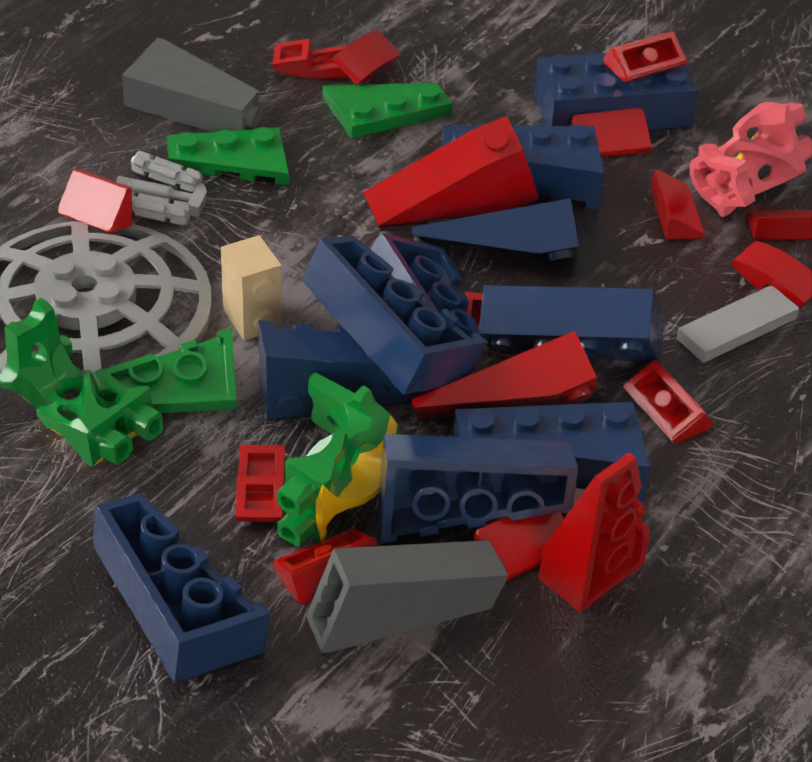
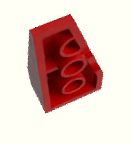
(464, 178)
(541, 376)
(599, 537)

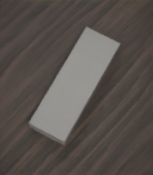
(737, 323)

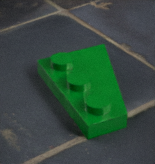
(385, 106)
(238, 151)
(187, 379)

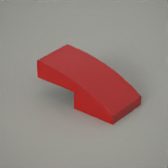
(366, 56)
(300, 60)
(768, 265)
(258, 481)

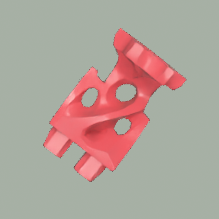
(734, 181)

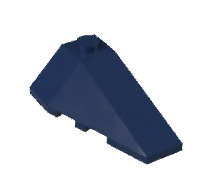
(430, 271)

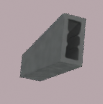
(189, 90)
(401, 589)

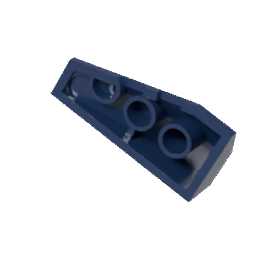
(525, 230)

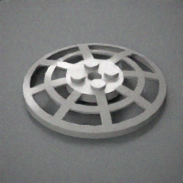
(112, 287)

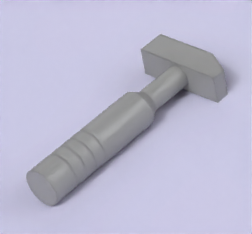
(196, 200)

